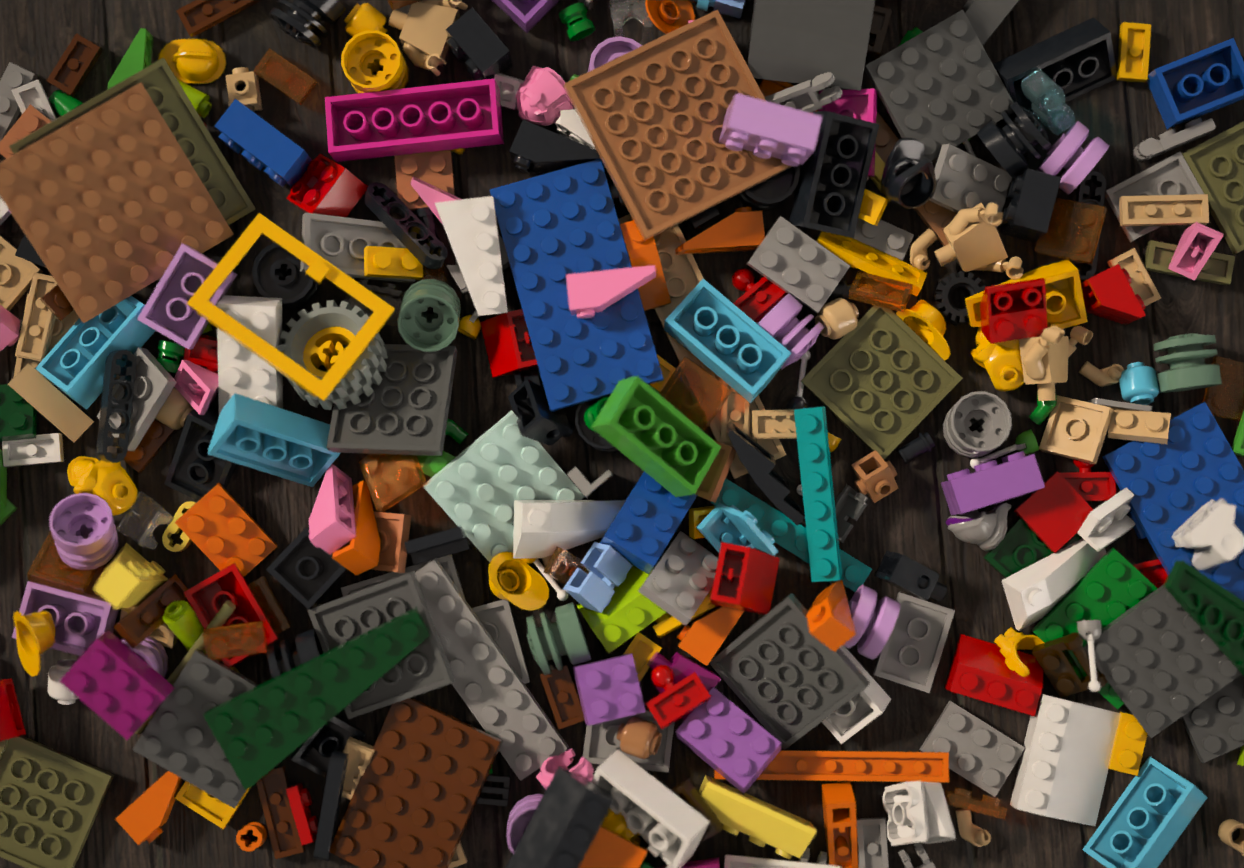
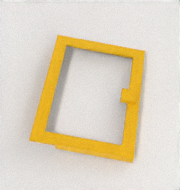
(318, 270)

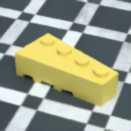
(129, 579)

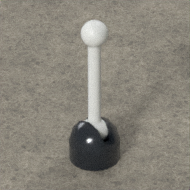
(798, 401)

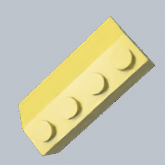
(757, 819)

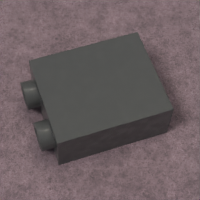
(810, 38)

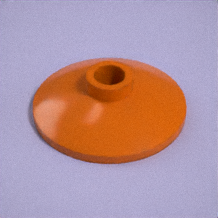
(669, 14)

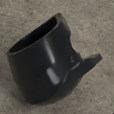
(904, 176)

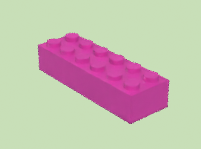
(414, 120)

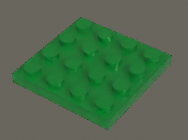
(1100, 595)

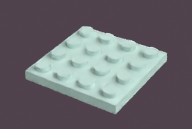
(487, 478)

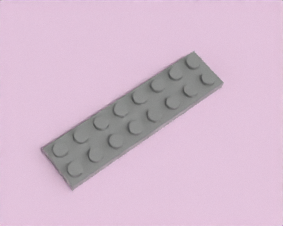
(487, 678)

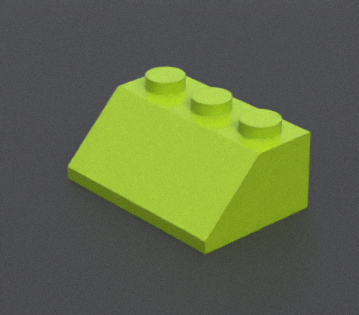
(625, 614)

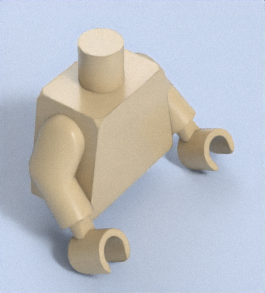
(425, 31)
(976, 242)
(1047, 356)

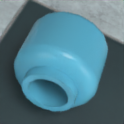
(1139, 384)

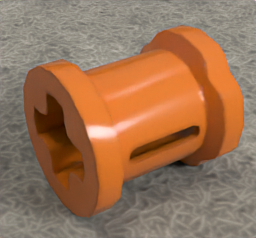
(244, 841)

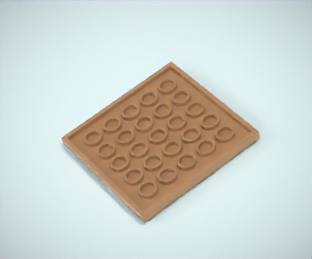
(661, 123)
(110, 201)

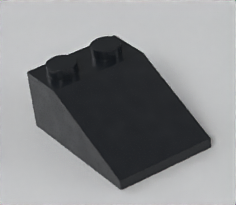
(547, 151)
(192, 468)

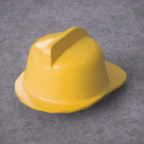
(194, 60)
(928, 325)
(517, 582)
(34, 636)

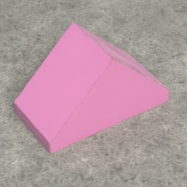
(1194, 250)
(196, 385)

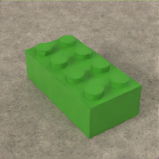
(656, 436)

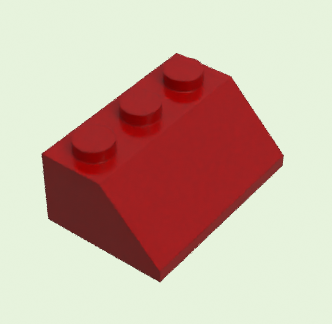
(231, 586)
(981, 673)

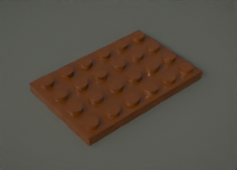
(416, 790)

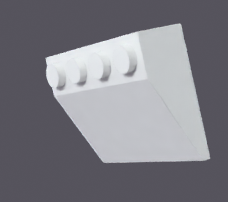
(1065, 760)

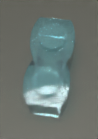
(1048, 101)

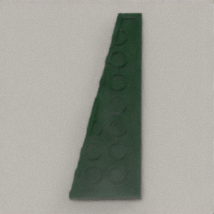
(1212, 608)
(285, 711)

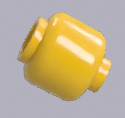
(364, 18)

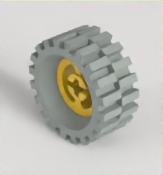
(319, 341)

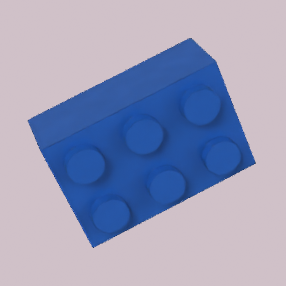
(1198, 83)
(262, 144)
(646, 523)

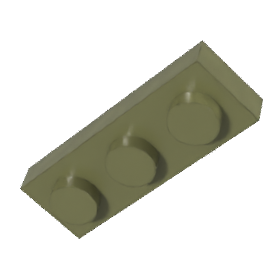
(1216, 270)

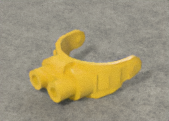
(1013, 641)

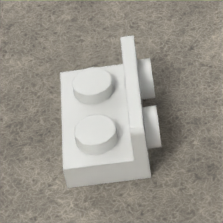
(1108, 521)

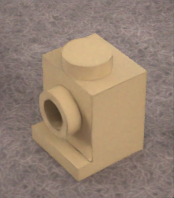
(250, 95)

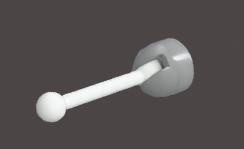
(1090, 631)

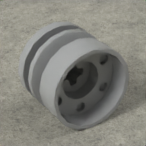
(988, 412)

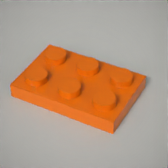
(226, 531)

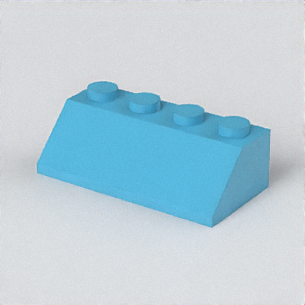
(726, 340)
(81, 354)
(272, 440)
(1145, 819)

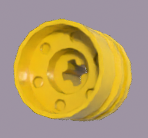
(368, 53)

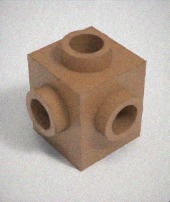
(875, 476)

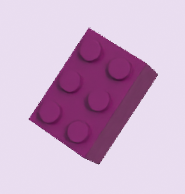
(117, 684)

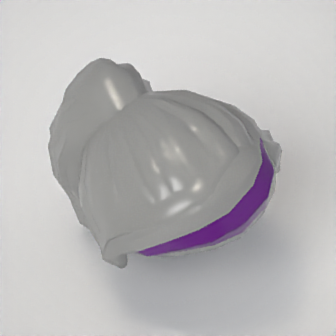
(982, 528)

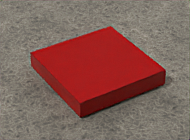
(1054, 512)

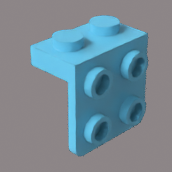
(735, 527)

